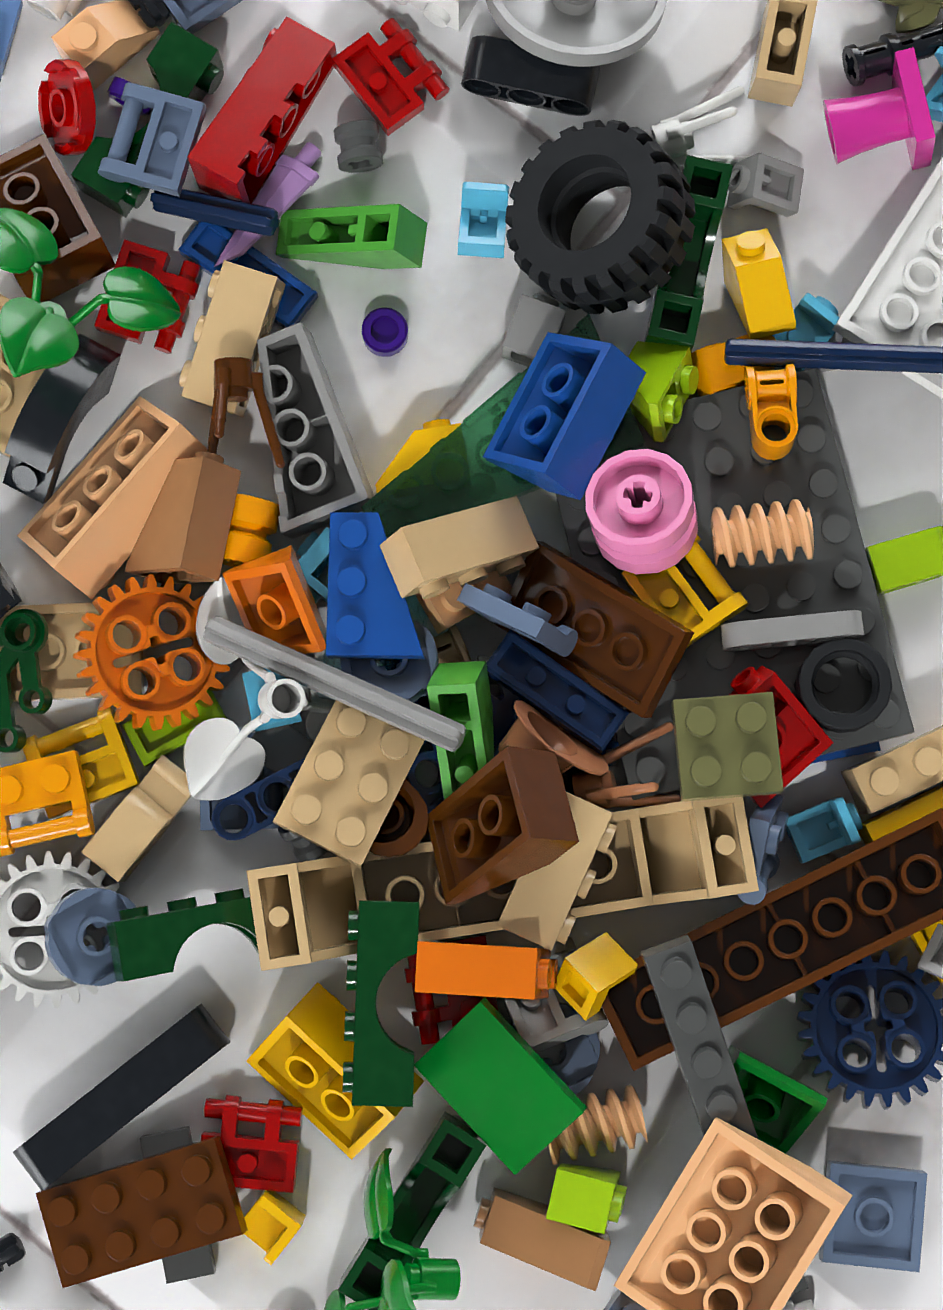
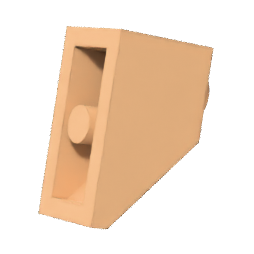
(104, 38)

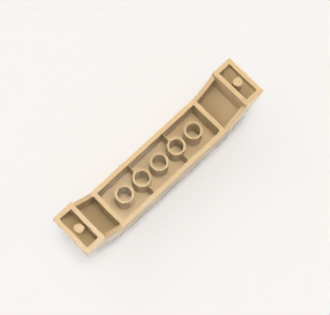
(653, 859)

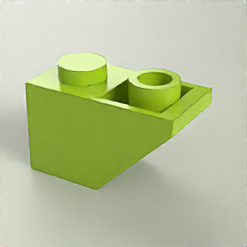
(665, 386)
(586, 1197)

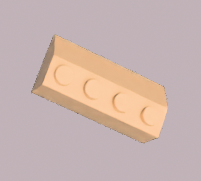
(107, 499)

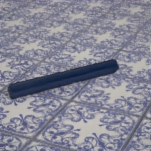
(834, 355)

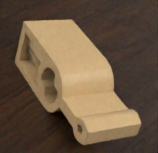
(139, 820)

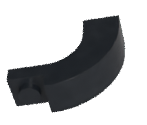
(53, 416)

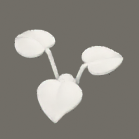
(218, 754)

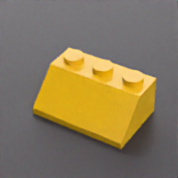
(306, 1063)

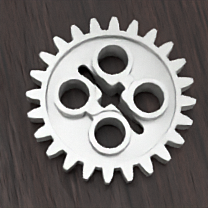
(49, 884)

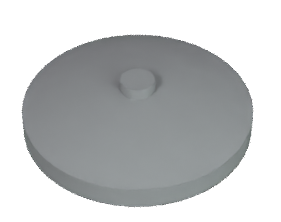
(578, 30)

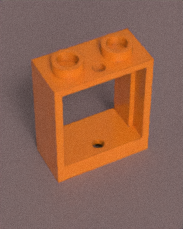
(485, 970)

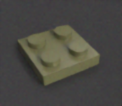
(727, 746)

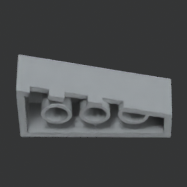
(318, 450)

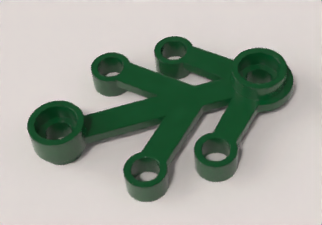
(25, 652)

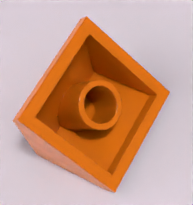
(277, 601)

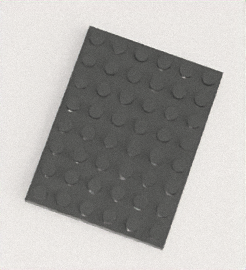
(725, 472)

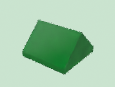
(776, 1102)

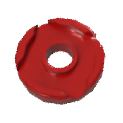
(67, 107)

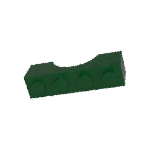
(180, 67)
(680, 301)
(150, 944)
(380, 1067)
(417, 1203)

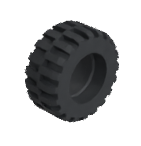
(564, 181)

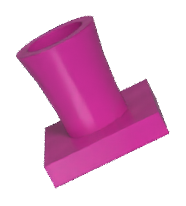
(884, 117)

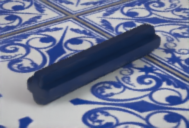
(218, 211)

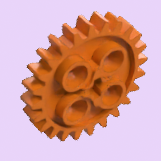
(139, 612)

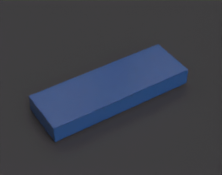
(207, 244)

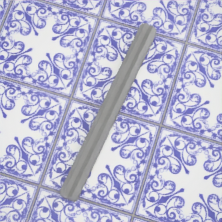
(335, 684)

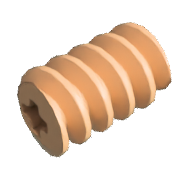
(762, 532)
(602, 1124)

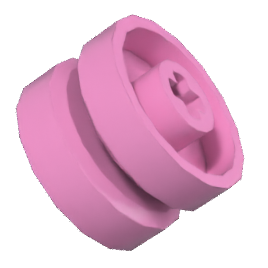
(642, 511)

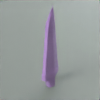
(282, 188)

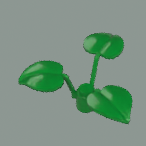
(39, 333)
(400, 1284)

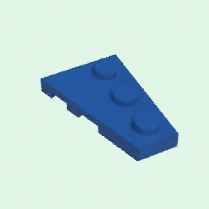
(363, 601)

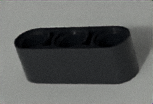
(511, 74)

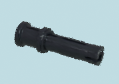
(878, 56)

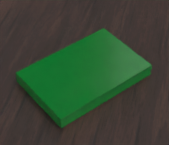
(500, 1086)

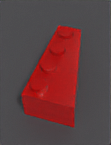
(262, 113)

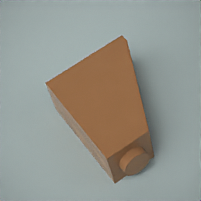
(188, 522)
(522, 1231)

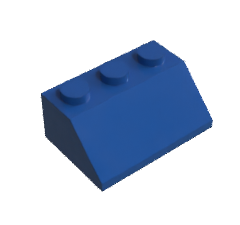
(565, 413)

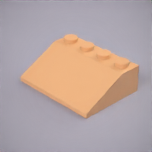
(733, 1229)

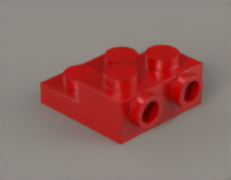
(798, 733)

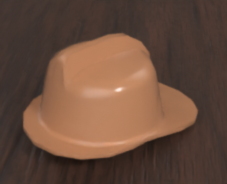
(537, 732)

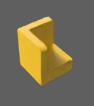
(592, 972)
(272, 1223)

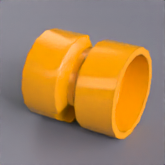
(250, 524)

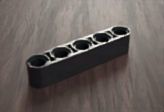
(121, 1097)

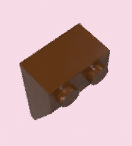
(38, 185)
(501, 823)

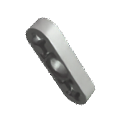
(791, 630)

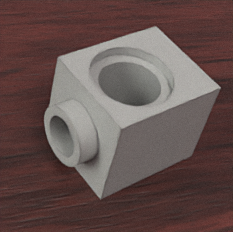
(529, 327)

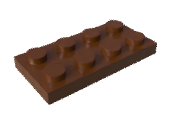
(621, 640)
(141, 1211)

